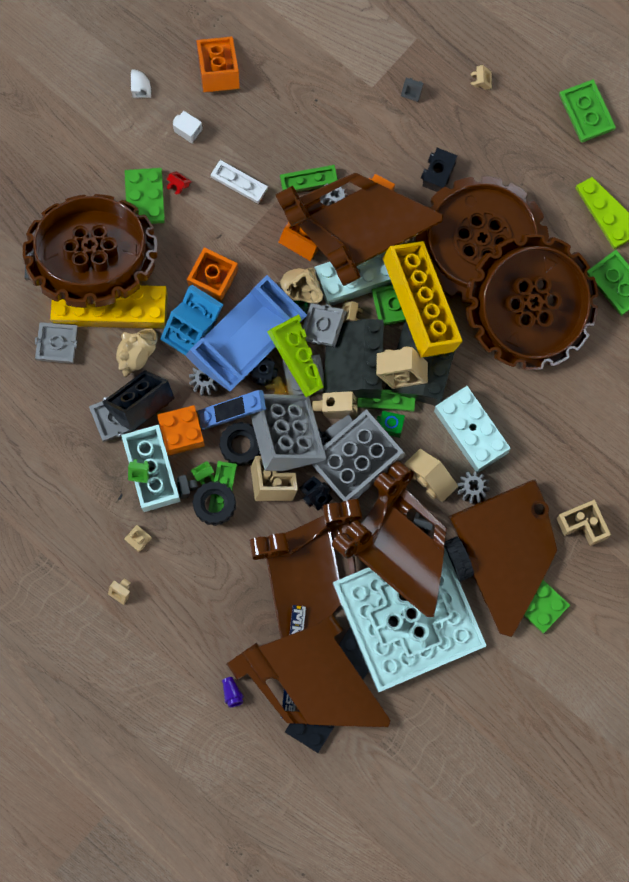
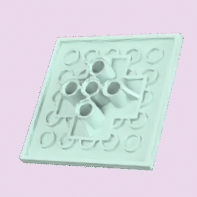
(396, 652)

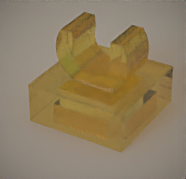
(279, 386)

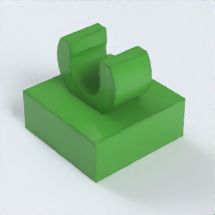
(138, 471)
(203, 471)

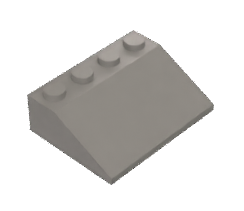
(287, 433)
(358, 457)

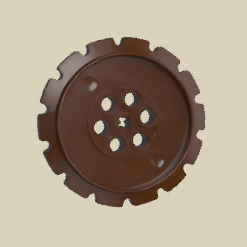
(482, 202)
(90, 250)
(498, 285)

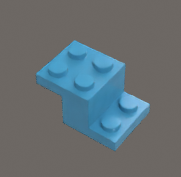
(191, 320)

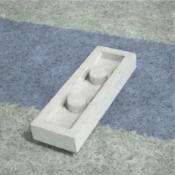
(239, 182)

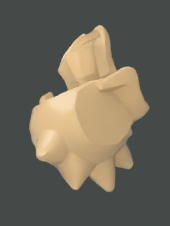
(301, 285)
(135, 350)

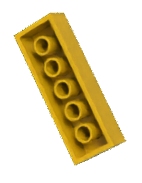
(422, 299)
(140, 310)

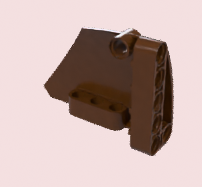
(508, 550)

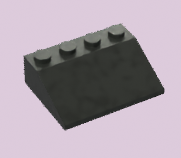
(354, 359)
(438, 373)

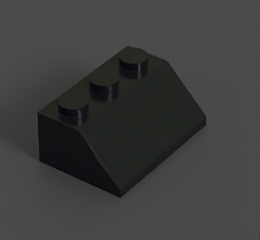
(139, 399)

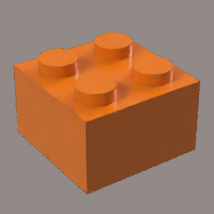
(213, 274)
(181, 430)

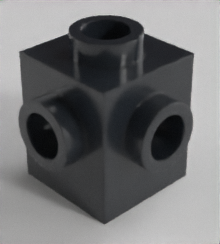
(264, 378)
(315, 493)

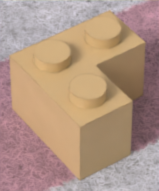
(432, 475)
(272, 485)
(586, 518)

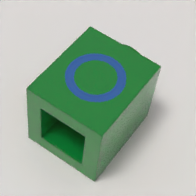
(391, 423)

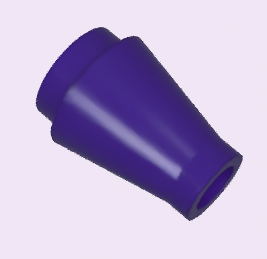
(232, 694)

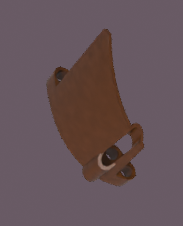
(358, 224)
(395, 545)
(305, 564)
(315, 678)

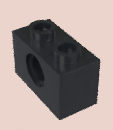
(443, 160)

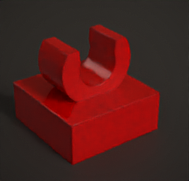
(179, 181)

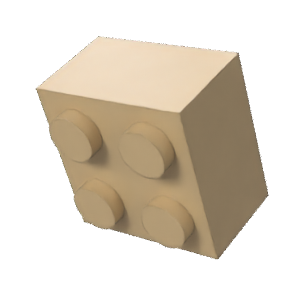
(402, 367)

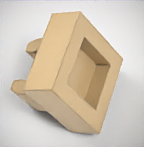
(483, 77)
(351, 309)
(138, 538)
(120, 591)

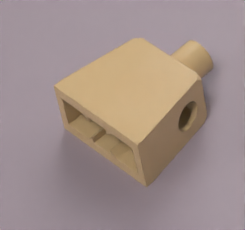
(337, 405)

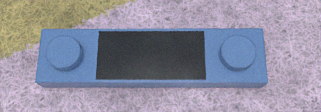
(232, 409)

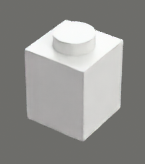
(187, 126)

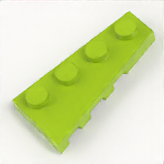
(606, 210)
(293, 348)

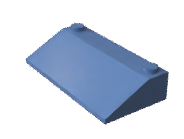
(241, 336)

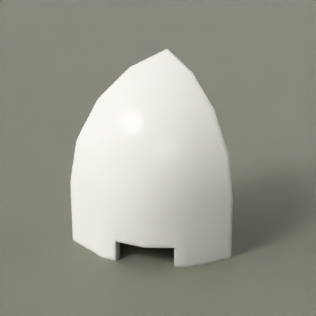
(140, 85)

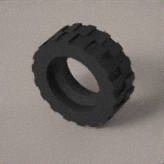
(226, 440)
(210, 489)
(459, 558)

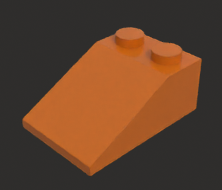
(218, 64)
(298, 241)

